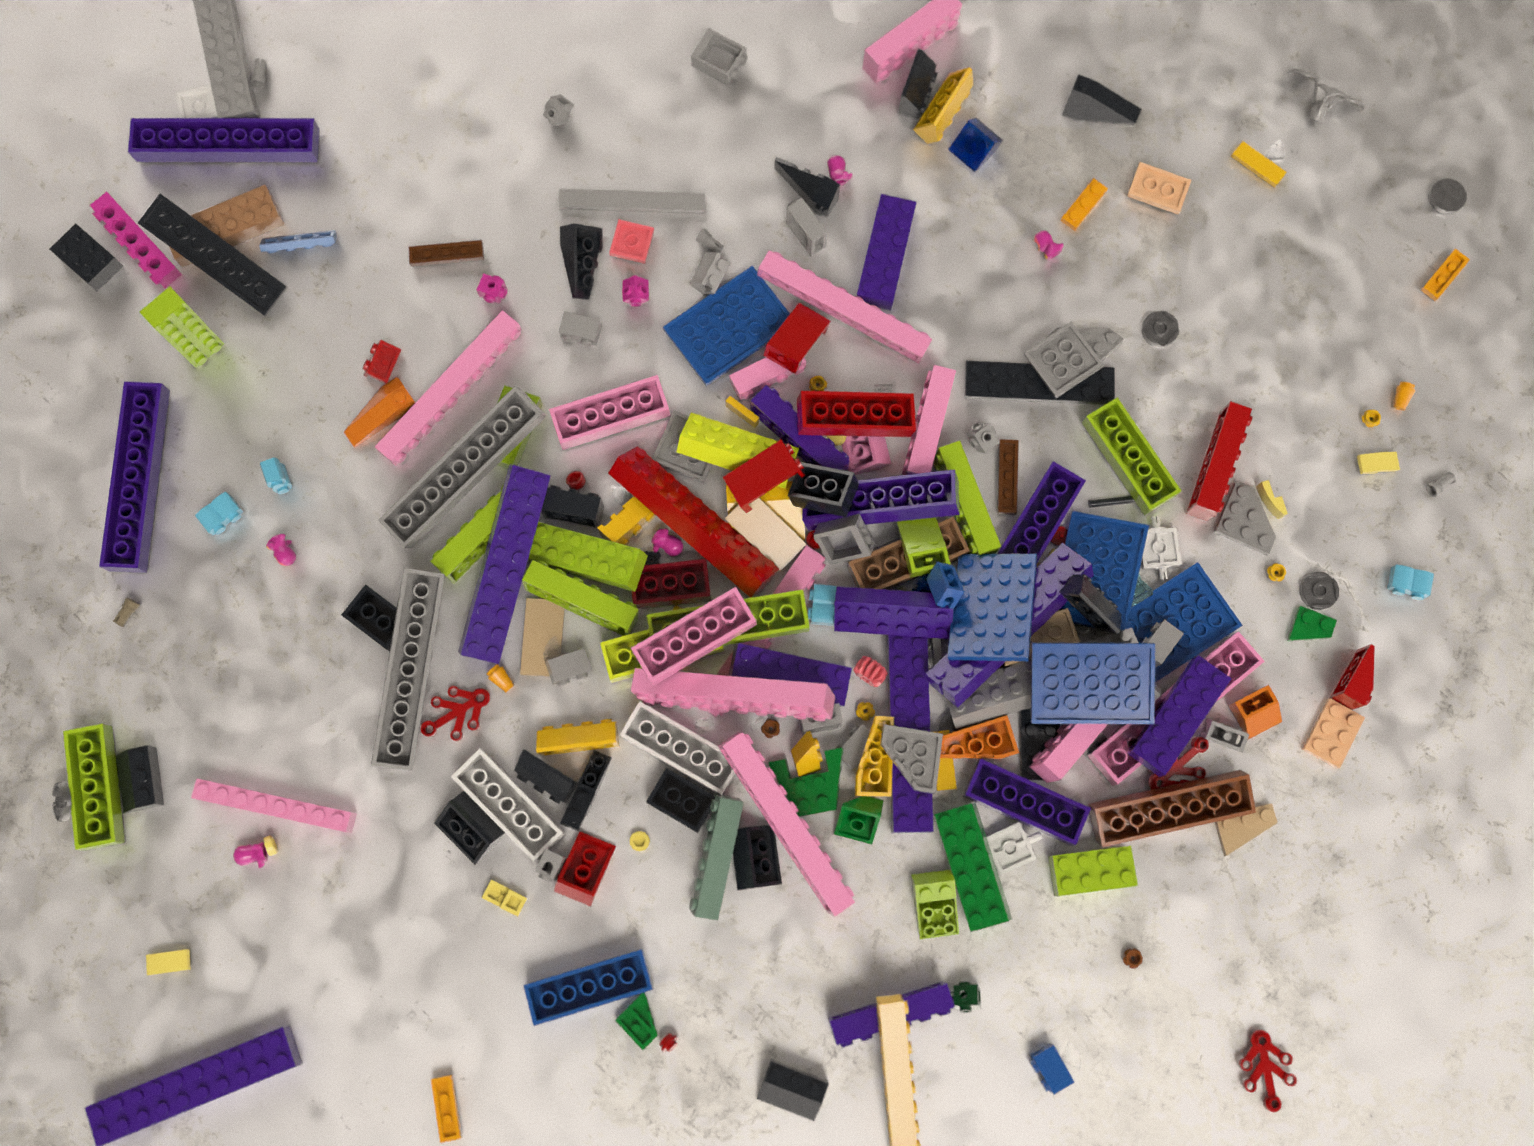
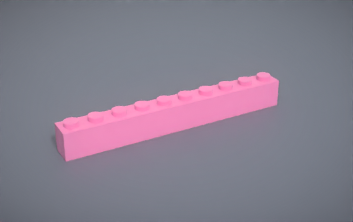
(844, 306)
(448, 388)
(797, 578)

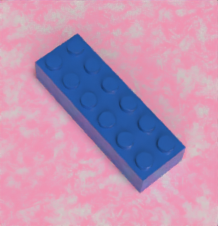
(588, 987)

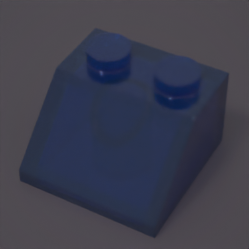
(975, 144)

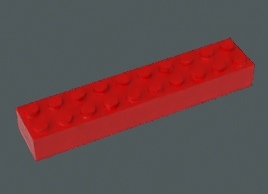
(693, 521)

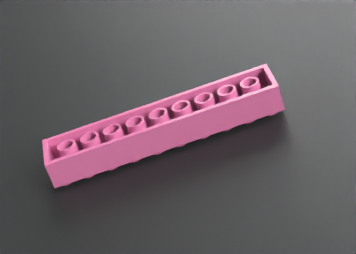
(1232, 657)
(737, 694)
(786, 824)

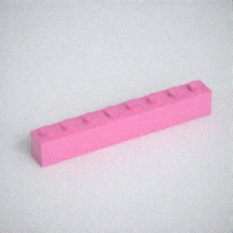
(274, 805)

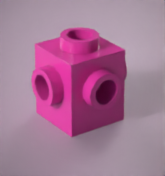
(492, 289)
(635, 290)

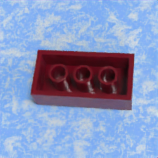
(672, 584)

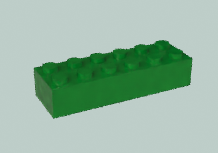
(973, 867)

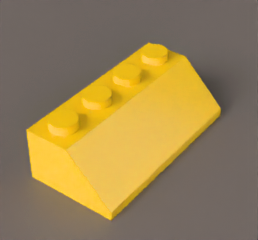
(944, 105)
(577, 738)

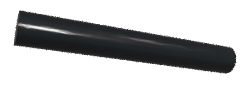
(1111, 501)

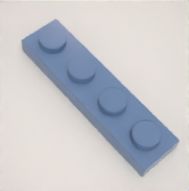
(292, 242)

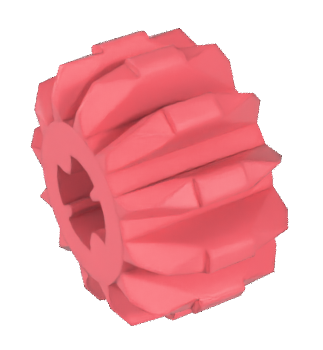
(870, 671)

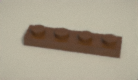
(446, 253)
(1007, 477)

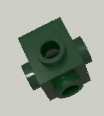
(973, 998)

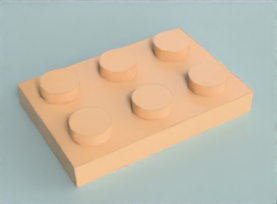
(1159, 188)
(1333, 733)

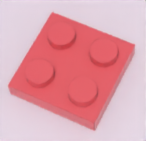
(631, 241)

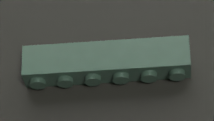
(716, 857)

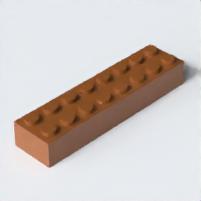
(1172, 808)

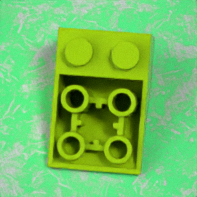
(922, 545)
(935, 904)

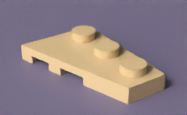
(1240, 830)

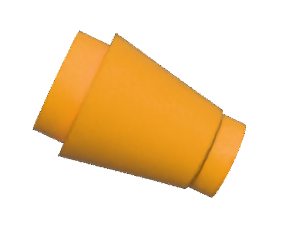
(1403, 395)
(500, 678)

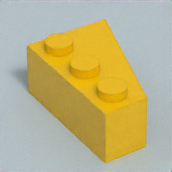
(626, 522)

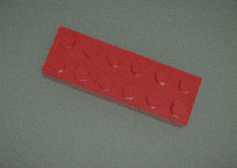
(856, 414)
(1219, 461)

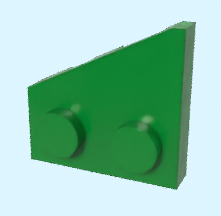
(1311, 625)
(638, 1022)

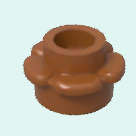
(770, 733)
(1138, 959)

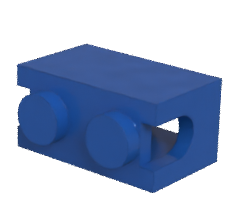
(945, 585)
(1051, 1068)

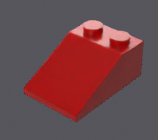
(1357, 681)
(584, 868)

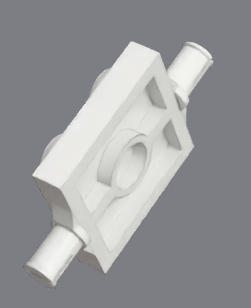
(1161, 549)
(1012, 847)

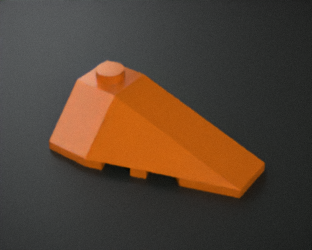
(384, 408)
(983, 740)

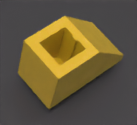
(806, 755)

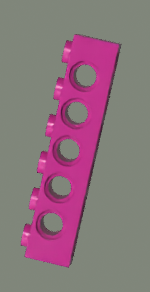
(107, 206)

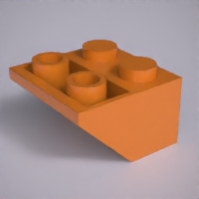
(1257, 711)

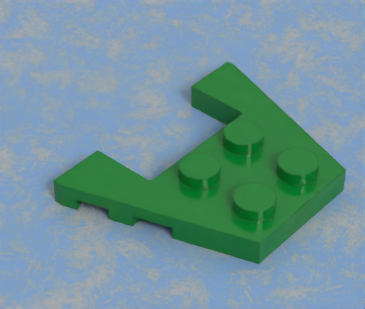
(812, 792)

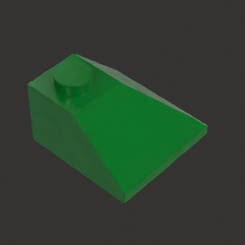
(859, 819)

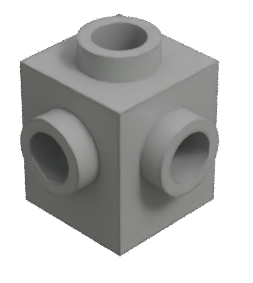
(558, 110)
(983, 437)

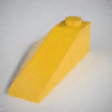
(875, 767)

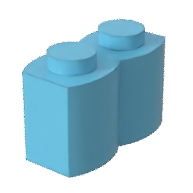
(276, 475)
(219, 514)
(1410, 581)
(823, 605)

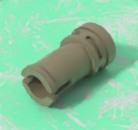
(126, 611)

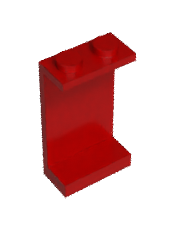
(796, 337)
(762, 474)

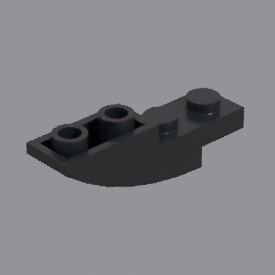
(586, 790)

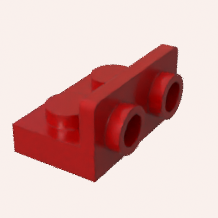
(381, 361)

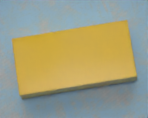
(742, 411)

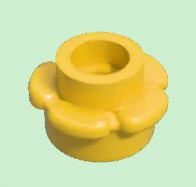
(817, 379)
(1375, 415)
(1281, 572)
(860, 711)

